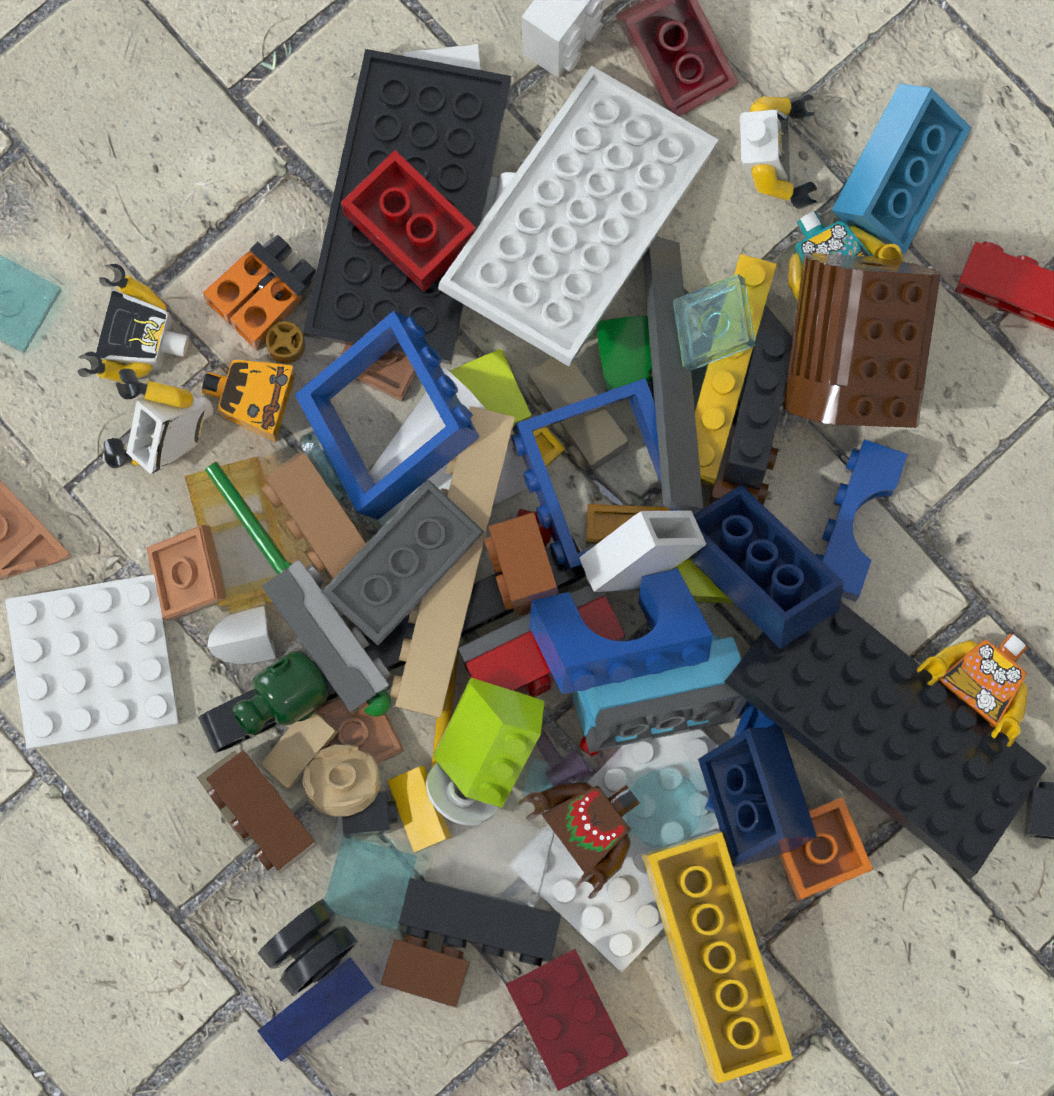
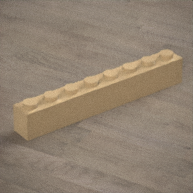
(443, 610)

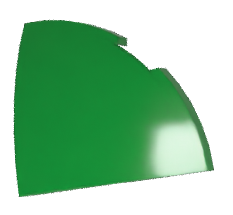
(624, 350)

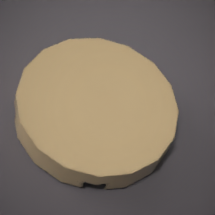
(341, 780)

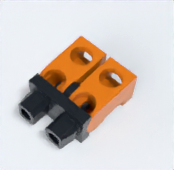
(260, 290)

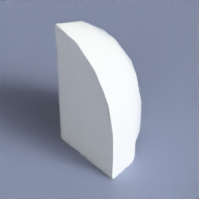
(242, 638)

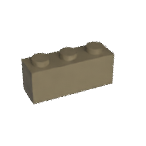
(593, 435)

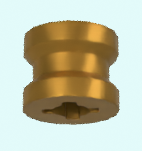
(281, 336)

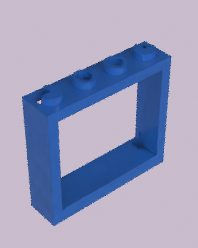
(314, 398)
(537, 477)

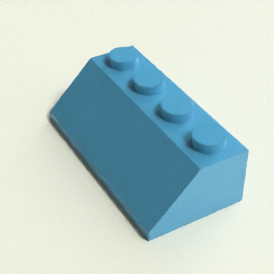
(902, 166)

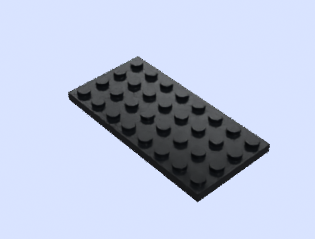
(449, 131)
(892, 734)

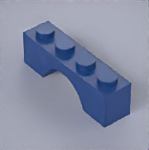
(873, 475)

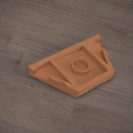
(24, 539)

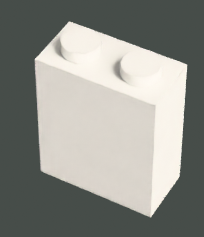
(641, 547)

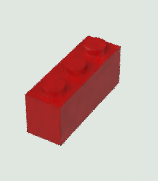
(1009, 283)

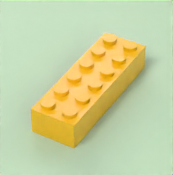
(717, 957)

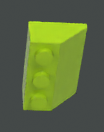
(489, 740)

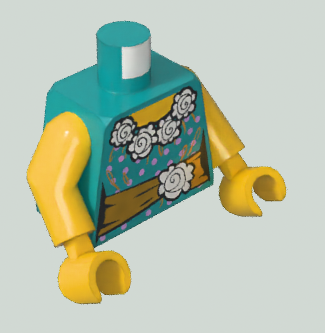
(834, 240)

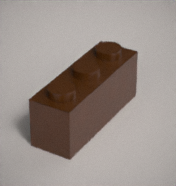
(259, 813)

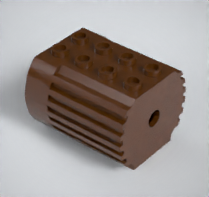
(861, 340)

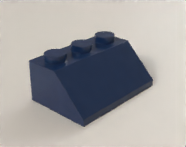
(757, 796)

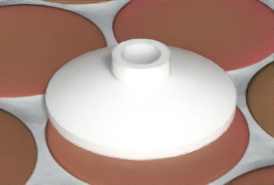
(444, 797)

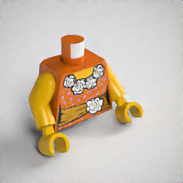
(985, 680)

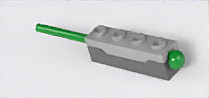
(313, 617)

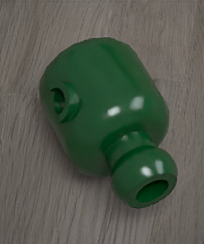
(283, 692)

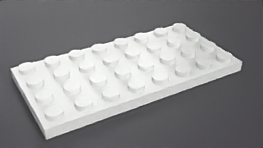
(578, 215)

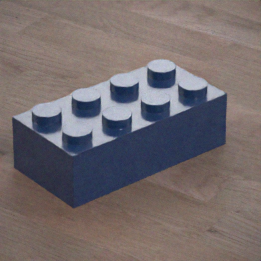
(765, 567)

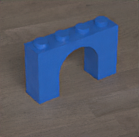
(586, 660)

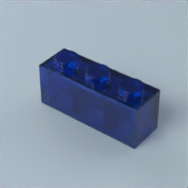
(316, 1010)

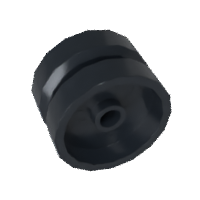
(304, 943)

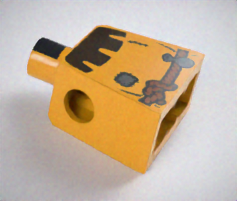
(253, 395)

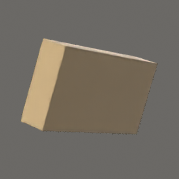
(298, 747)

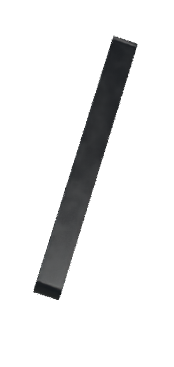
(483, 608)

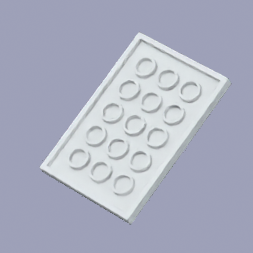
(625, 911)

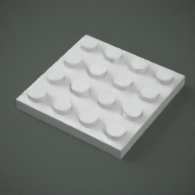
(91, 662)

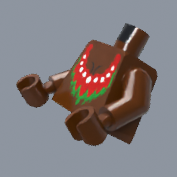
(588, 826)

